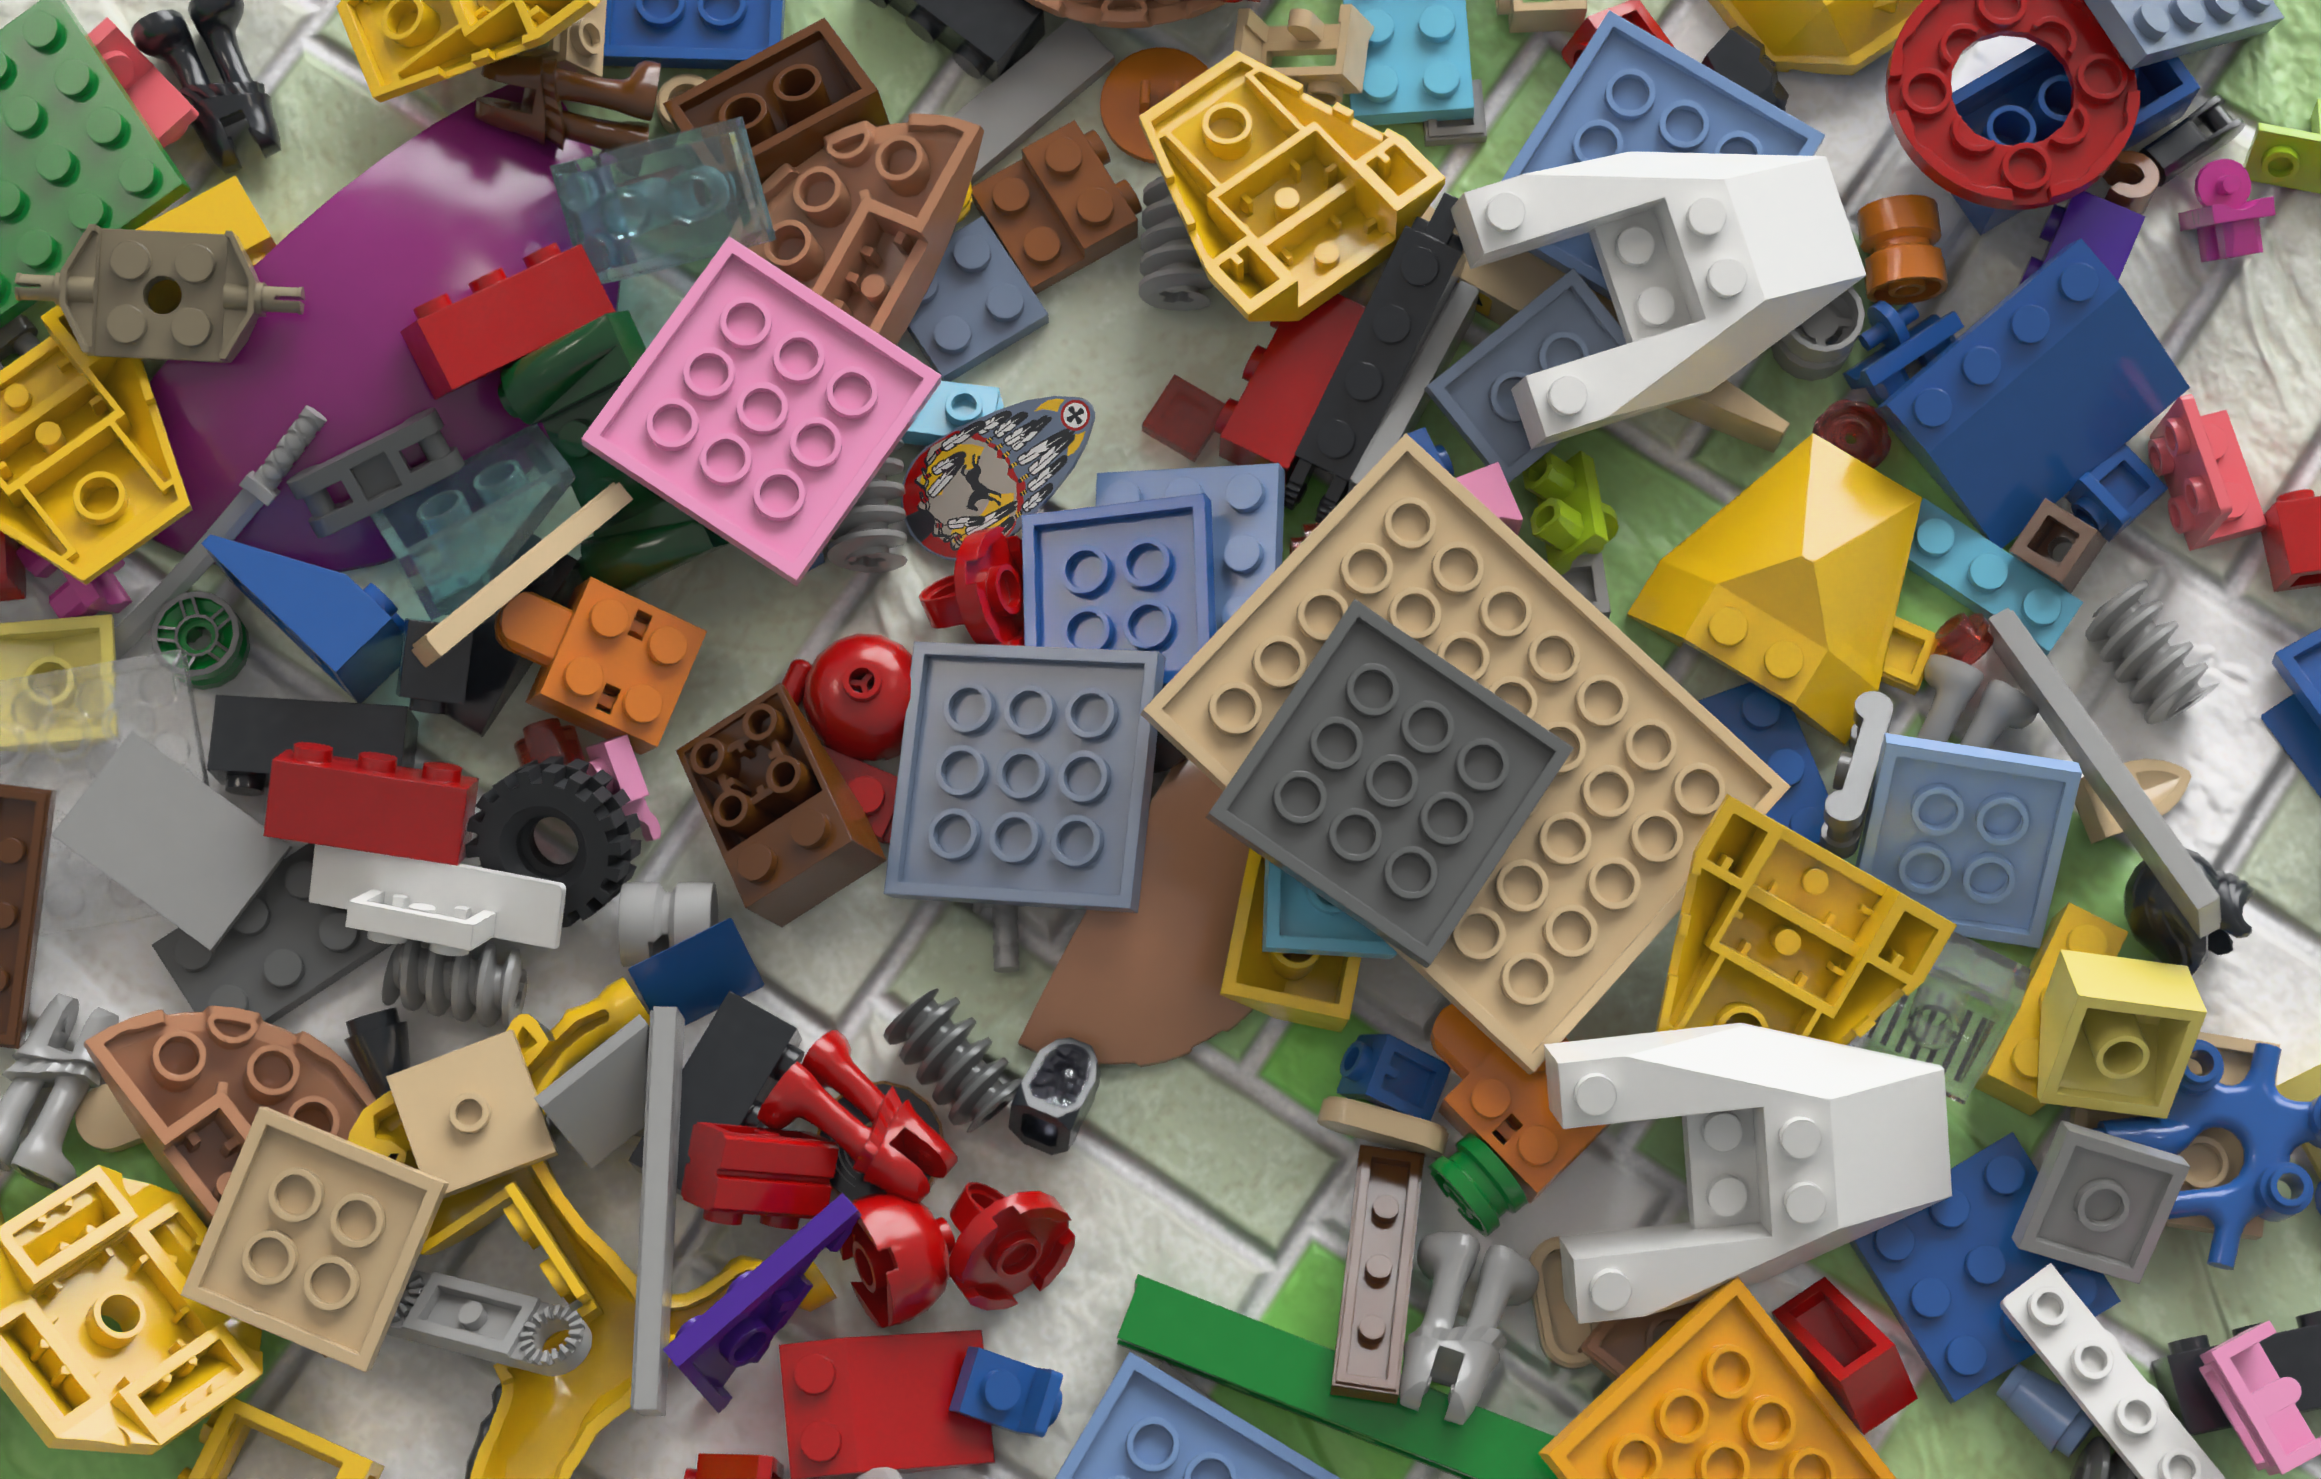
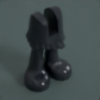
(168, 38)

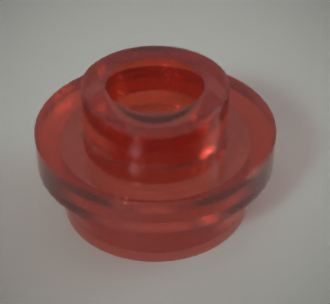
(1964, 638)

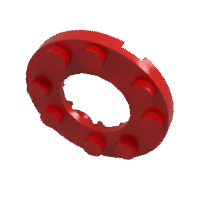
(1996, 174)

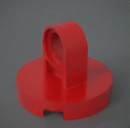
(983, 590)
(1007, 1244)

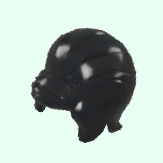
(2166, 932)

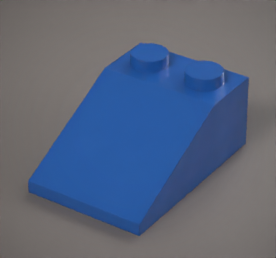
(324, 612)

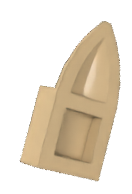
(2160, 781)

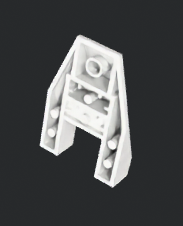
(1699, 260)
(1782, 1148)

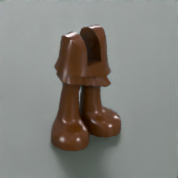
(545, 88)

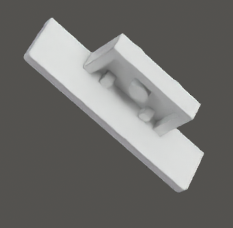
(436, 901)
(2104, 1380)

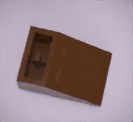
(779, 808)

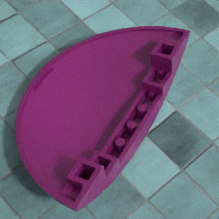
(387, 242)

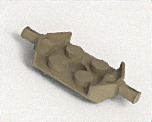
(109, 283)

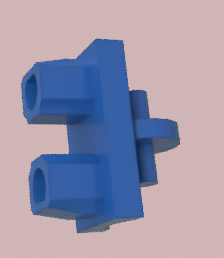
(1883, 370)

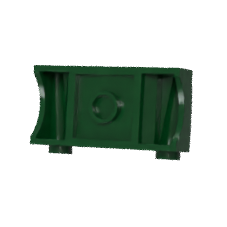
(566, 391)

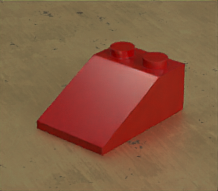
(879, 1405)

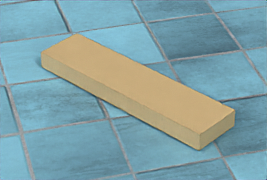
(520, 574)

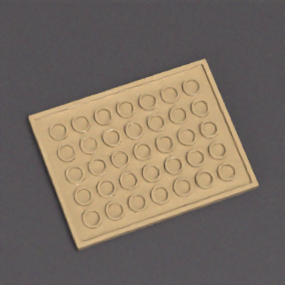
(1620, 821)

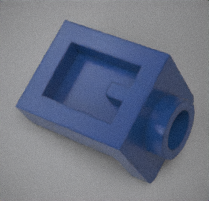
(1392, 1075)
(1007, 1393)

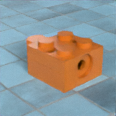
(603, 655)
(1507, 1101)

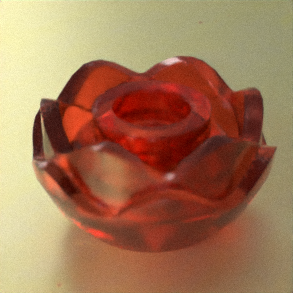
(1861, 422)

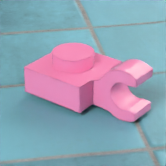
(619, 761)

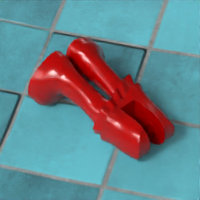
(889, 1151)

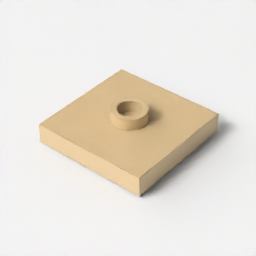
(473, 1113)

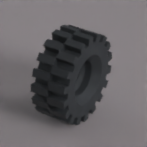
(581, 801)

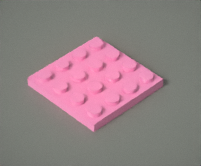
(762, 411)

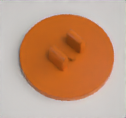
(1139, 85)

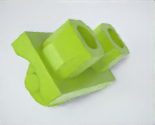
(1569, 508)

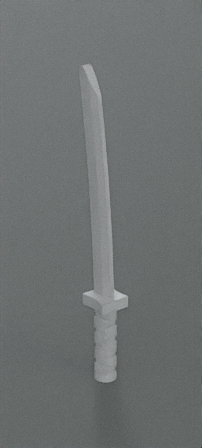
(257, 490)

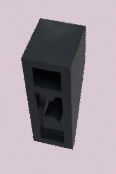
(497, 671)

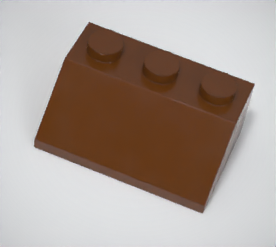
(786, 97)

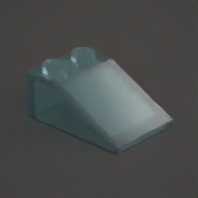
(664, 200)
(474, 521)

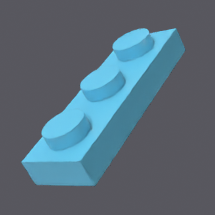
(1987, 576)

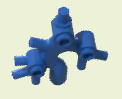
(2261, 1121)

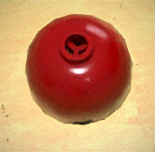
(854, 722)
(898, 1256)

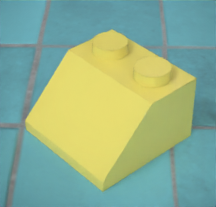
(2116, 1033)

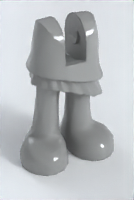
(1954, 688)
(46, 1064)
(1467, 1353)

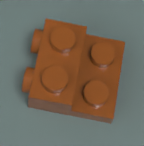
(1058, 206)

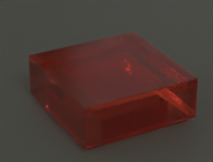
(1183, 418)

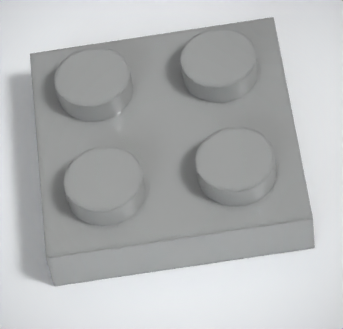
(2100, 1202)

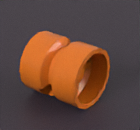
(1901, 243)

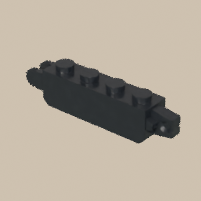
(1379, 354)

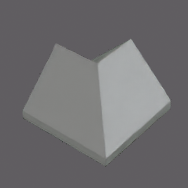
(603, 1095)

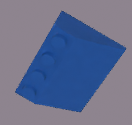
(2035, 393)

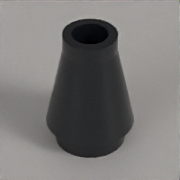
(379, 1047)

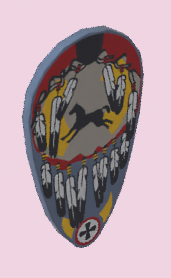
(994, 471)

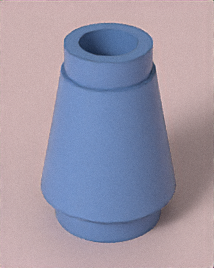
(2046, 1410)

